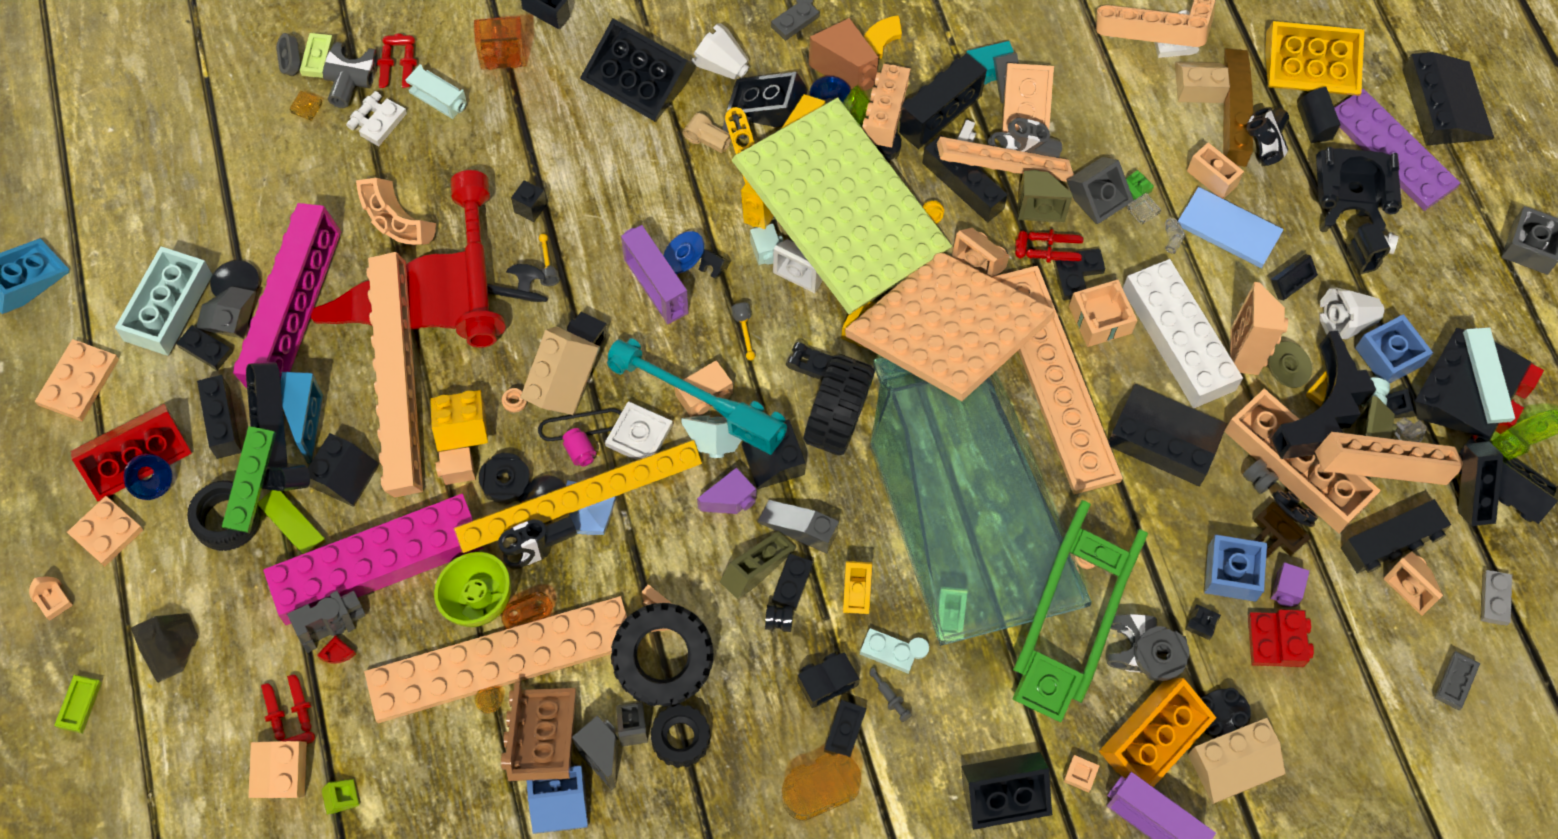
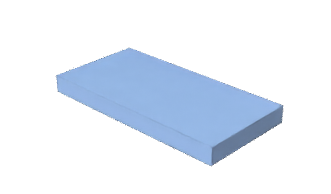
(1230, 227)

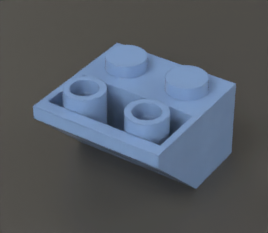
(558, 803)

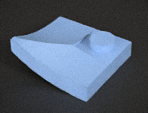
(594, 518)

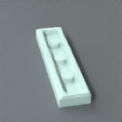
(1489, 375)

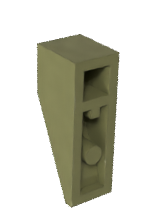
(756, 564)

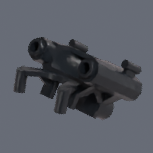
(1358, 182)

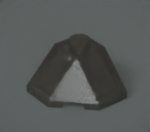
(166, 643)

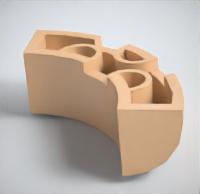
(388, 216)

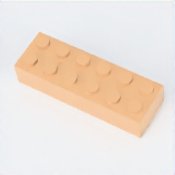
(1331, 495)

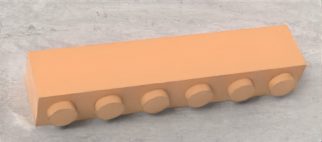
(1388, 458)

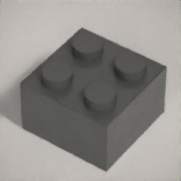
(1533, 241)

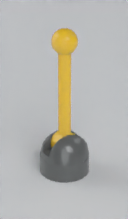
(550, 272)
(741, 313)

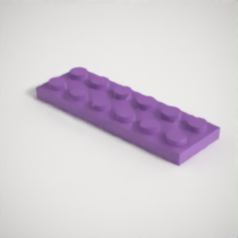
(1376, 130)

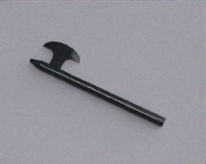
(525, 274)

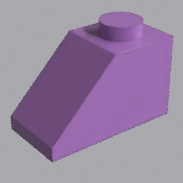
(728, 495)

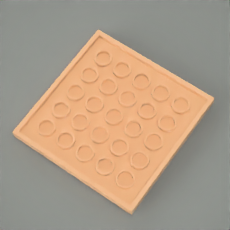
(950, 325)

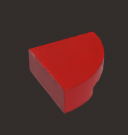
(336, 652)

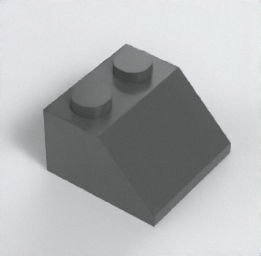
(1100, 189)
(599, 749)

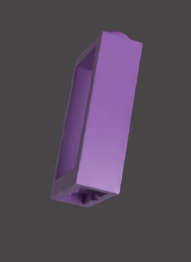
(654, 274)
(1154, 812)

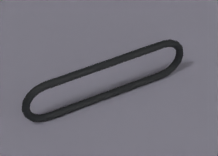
(576, 416)

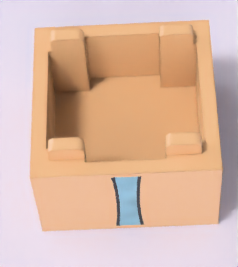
(1102, 313)

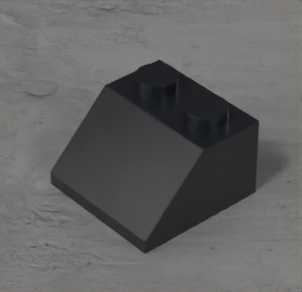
(778, 467)
(341, 470)

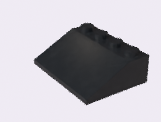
(637, 70)
(1446, 99)
(1451, 390)
(1167, 435)

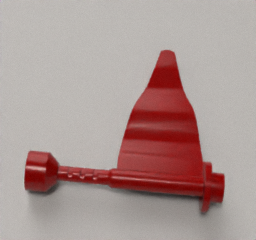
(441, 287)

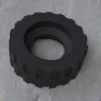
(695, 750)

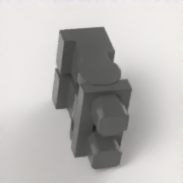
(327, 618)

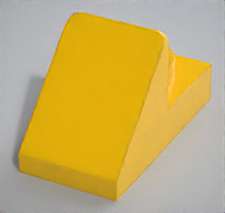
(857, 587)

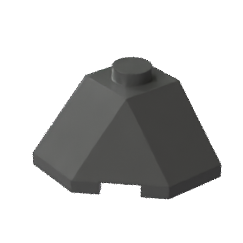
(227, 312)

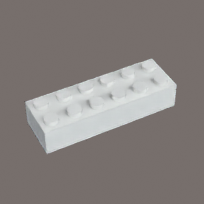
(1182, 333)

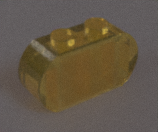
(820, 786)

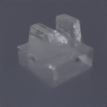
(1409, 431)

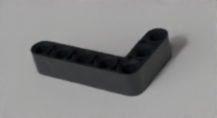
(267, 414)

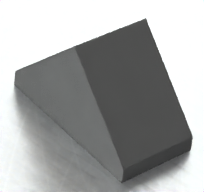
(631, 724)

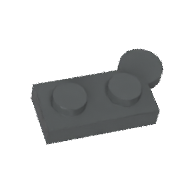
(795, 19)

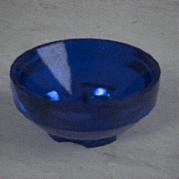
(830, 87)
(155, 485)

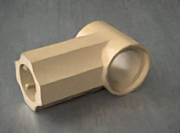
(701, 130)

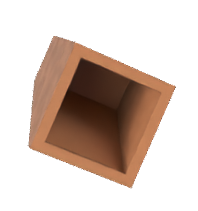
(844, 54)

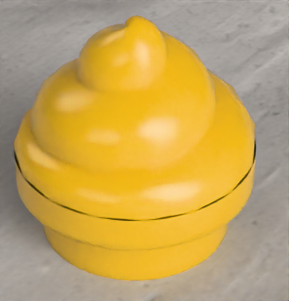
(934, 210)

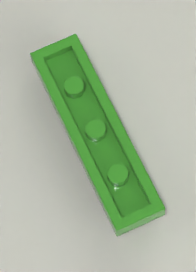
(249, 479)

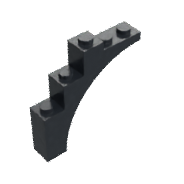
(1339, 408)

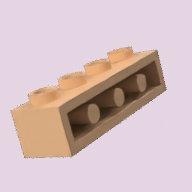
(886, 105)

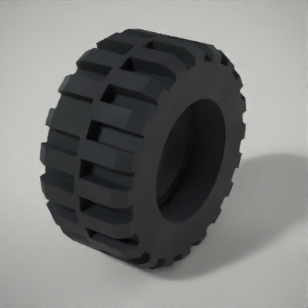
(838, 404)
(670, 690)

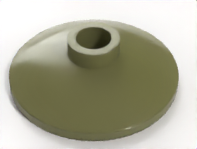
(1290, 365)

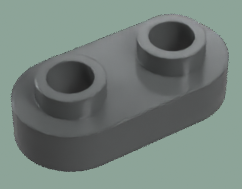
(288, 54)

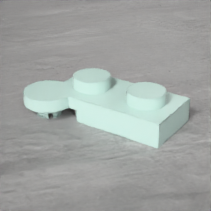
(893, 651)

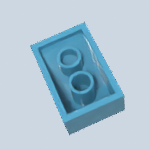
(27, 273)
(302, 409)

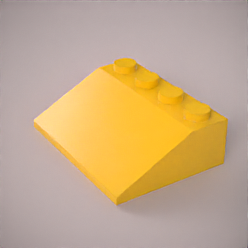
(1314, 57)

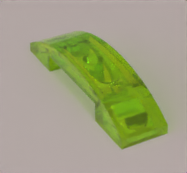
(1522, 435)

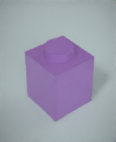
(1290, 585)

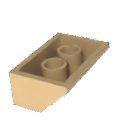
(560, 371)
(1238, 760)

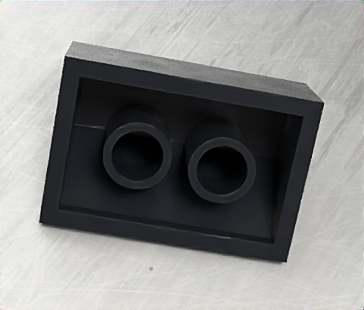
(1007, 790)

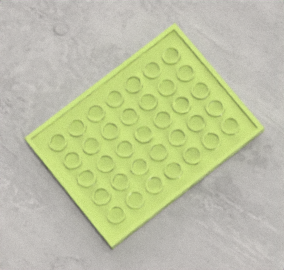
(842, 204)

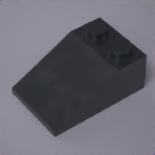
(768, 97)

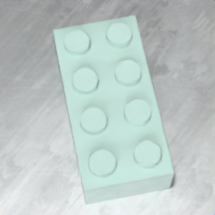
(164, 301)

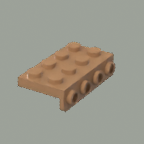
(539, 733)

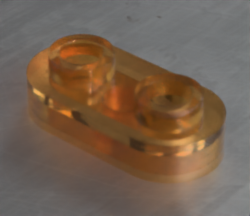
(526, 610)

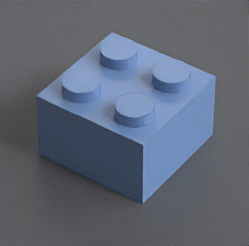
(1394, 349)
(1235, 568)

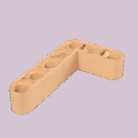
(1158, 25)

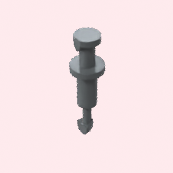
(894, 701)

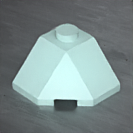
(711, 435)

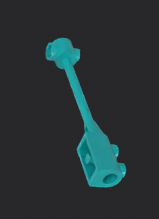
(743, 420)

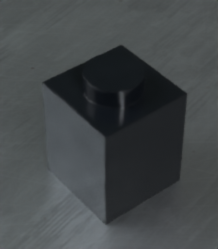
(529, 201)

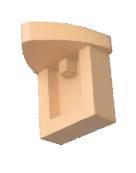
(49, 596)

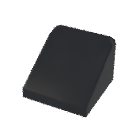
(1401, 404)

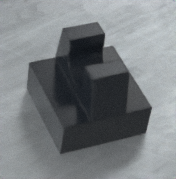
(717, 261)
(1203, 622)

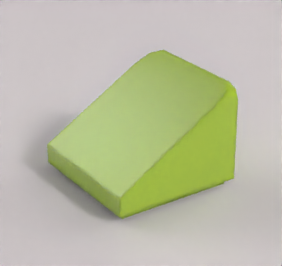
(339, 796)

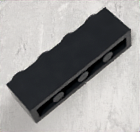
(967, 182)
(1396, 536)

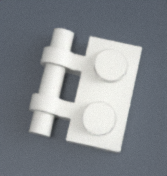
(381, 123)

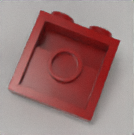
(1280, 638)

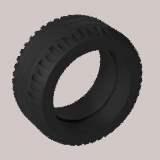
(202, 504)

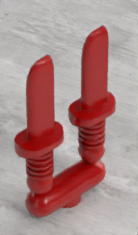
(386, 62)
(1021, 246)
(300, 708)

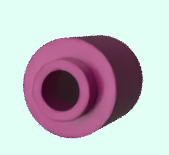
(578, 447)

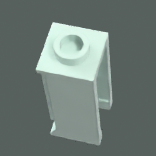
(436, 92)

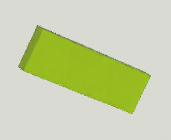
(291, 522)

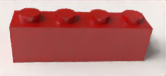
(105, 457)

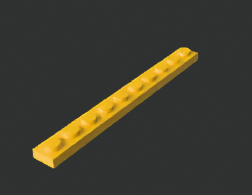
(579, 495)

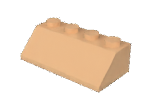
(1257, 330)

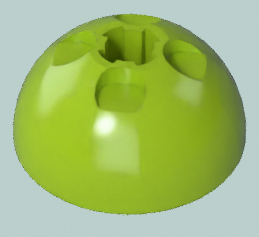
(473, 589)

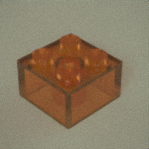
(500, 43)

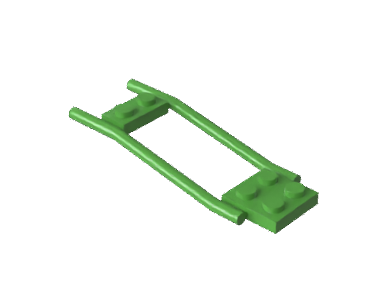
(1046, 683)

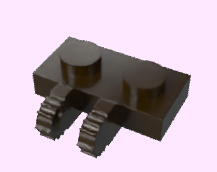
(1281, 530)

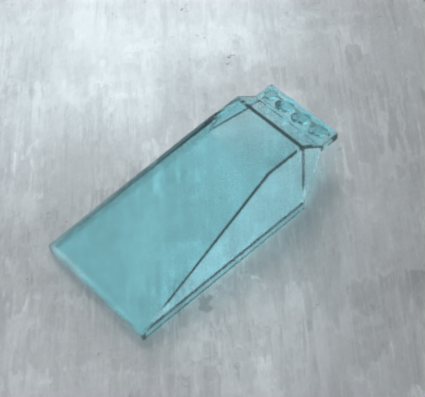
(969, 506)

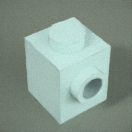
(763, 243)

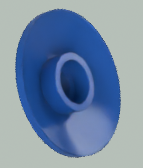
(684, 251)

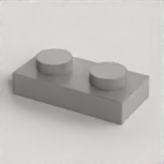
(1496, 597)

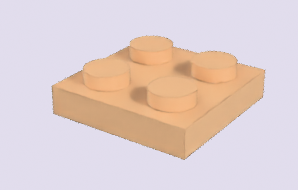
(105, 531)

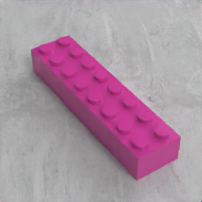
(290, 290)
(370, 557)

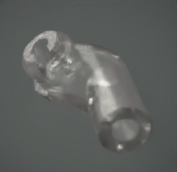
(1175, 235)

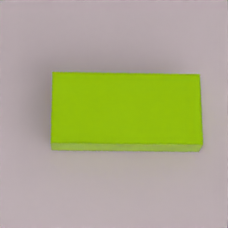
(78, 704)

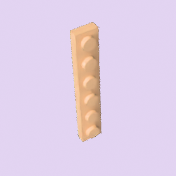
(1002, 158)

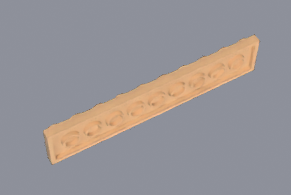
(1064, 395)
(494, 660)

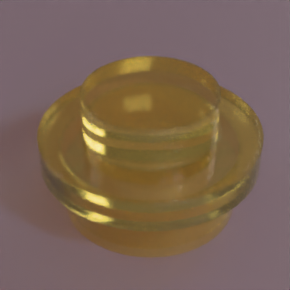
(488, 700)

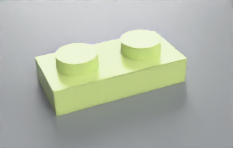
(315, 54)

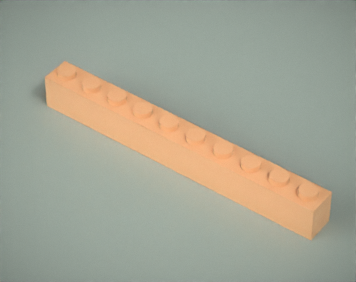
(394, 376)

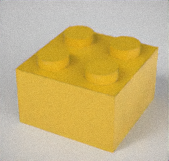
(458, 420)

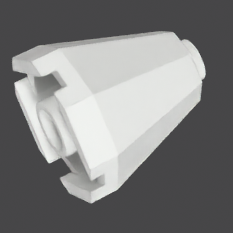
(721, 54)
(1349, 312)

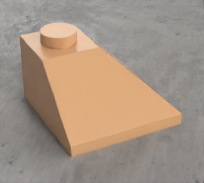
(1415, 582)

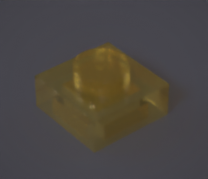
(306, 105)

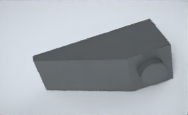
(800, 524)

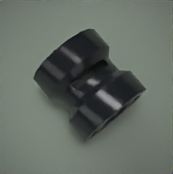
(778, 618)

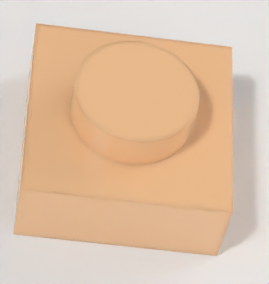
(1081, 773)

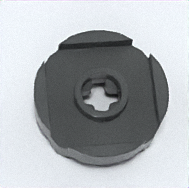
(1155, 667)

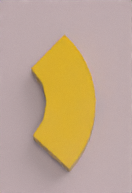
(883, 33)

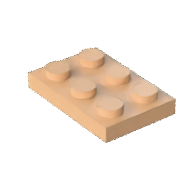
(1027, 94)
(77, 380)

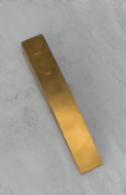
(1238, 108)

